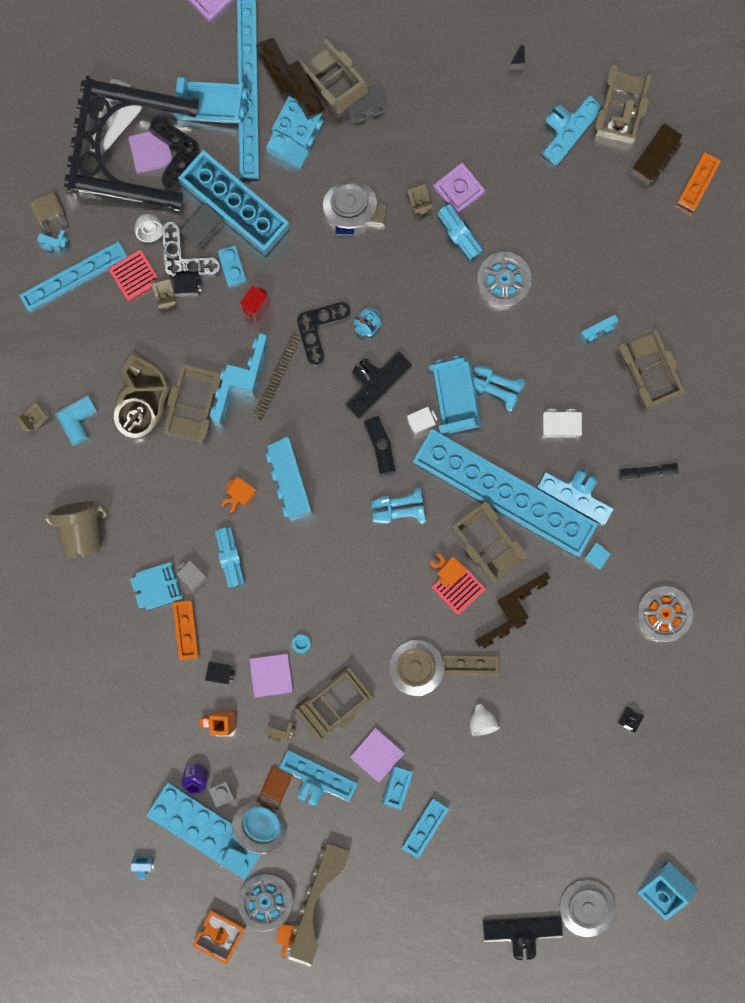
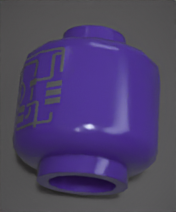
(194, 778)

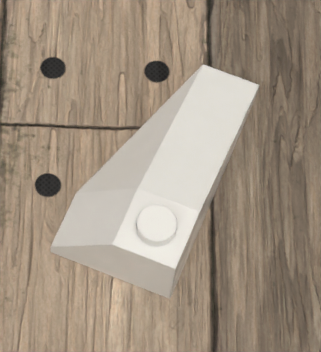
(117, 122)

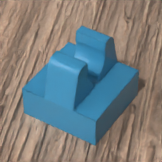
(141, 865)

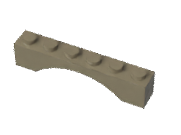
(305, 943)

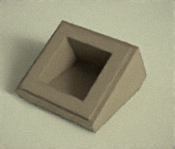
(379, 216)

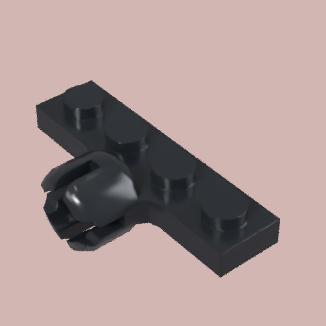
(375, 381)
(522, 933)

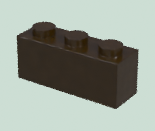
(657, 154)

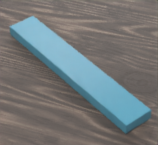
(73, 276)

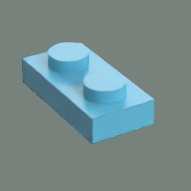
(231, 266)
(606, 325)
(397, 787)

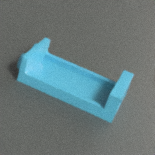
(216, 100)
(456, 395)

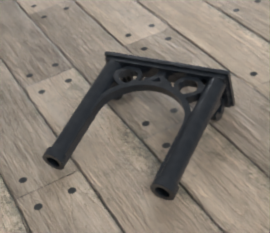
(130, 97)

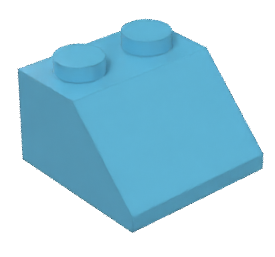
(668, 891)

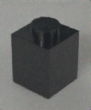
(187, 285)
(220, 673)

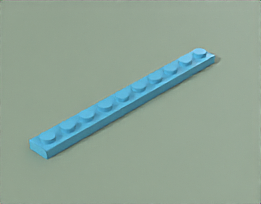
(248, 74)

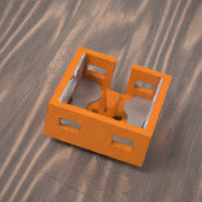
(228, 941)

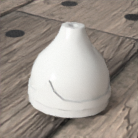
(148, 227)
(483, 722)

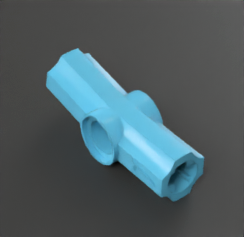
(460, 231)
(229, 557)

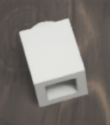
(422, 420)

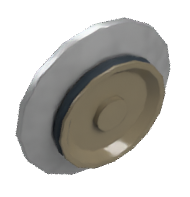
(416, 667)

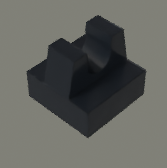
(630, 719)

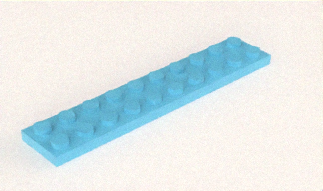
(505, 493)

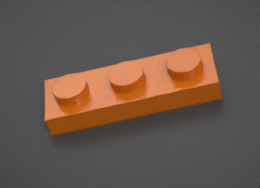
(699, 181)
(185, 630)

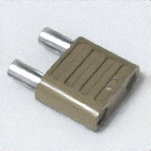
(46, 209)

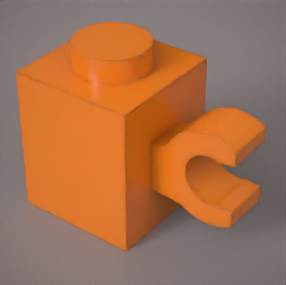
(240, 493)
(450, 571)
(220, 722)
(285, 935)

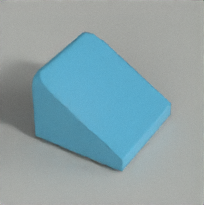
(597, 556)
(233, 860)

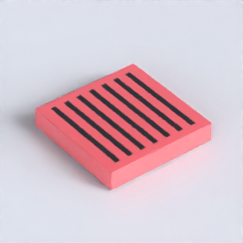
(133, 275)
(461, 593)

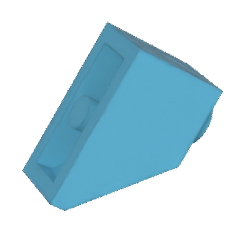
(286, 150)

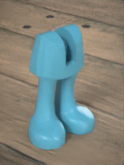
(485, 386)
(384, 502)

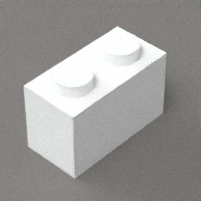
(561, 424)

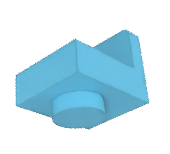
(49, 243)

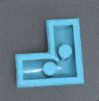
(71, 418)

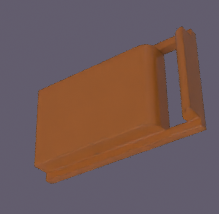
(275, 786)

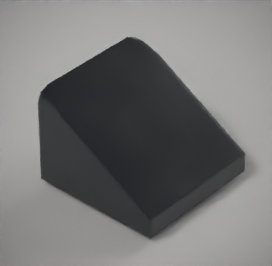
(519, 59)

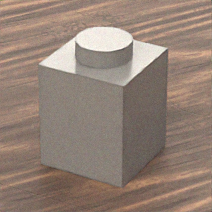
(191, 575)
(222, 794)

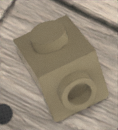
(629, 111)
(419, 198)
(164, 292)
(33, 417)
(276, 734)

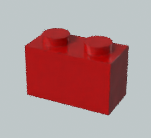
(254, 302)

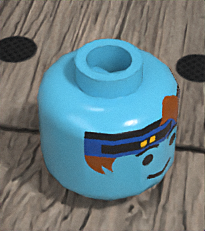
(367, 322)

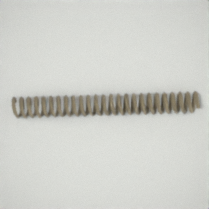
(275, 376)

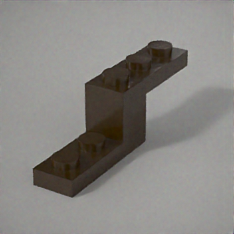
(290, 78)
(513, 610)

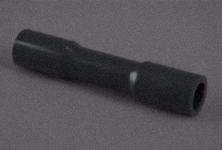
(635, 473)

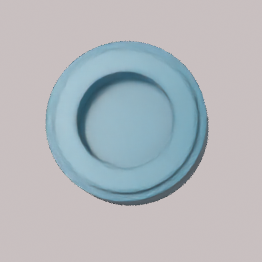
(301, 643)

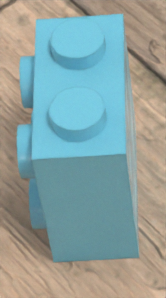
(295, 125)

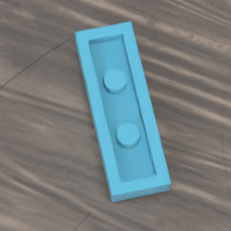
(425, 828)

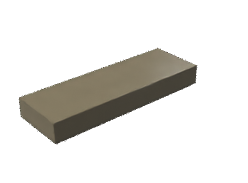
(471, 664)

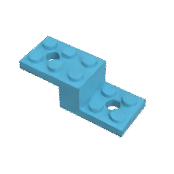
(239, 380)

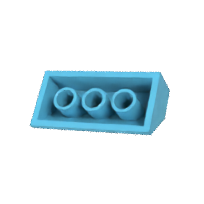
(289, 479)

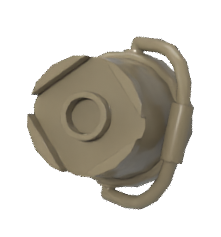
(78, 527)

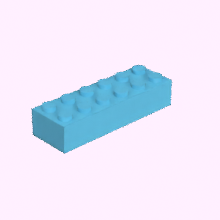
(234, 202)
(198, 826)

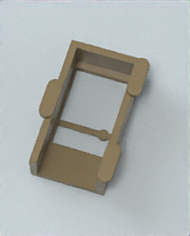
(325, 61)
(627, 84)
(642, 348)
(186, 427)
(503, 562)
(314, 720)

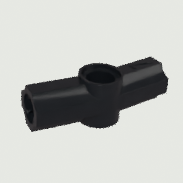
(384, 457)

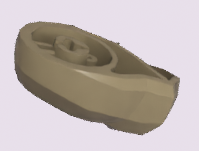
(142, 398)

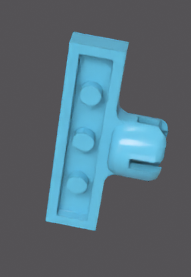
(569, 127)
(577, 494)
(316, 779)

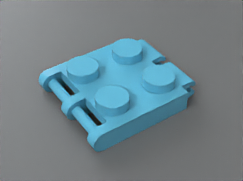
(156, 587)

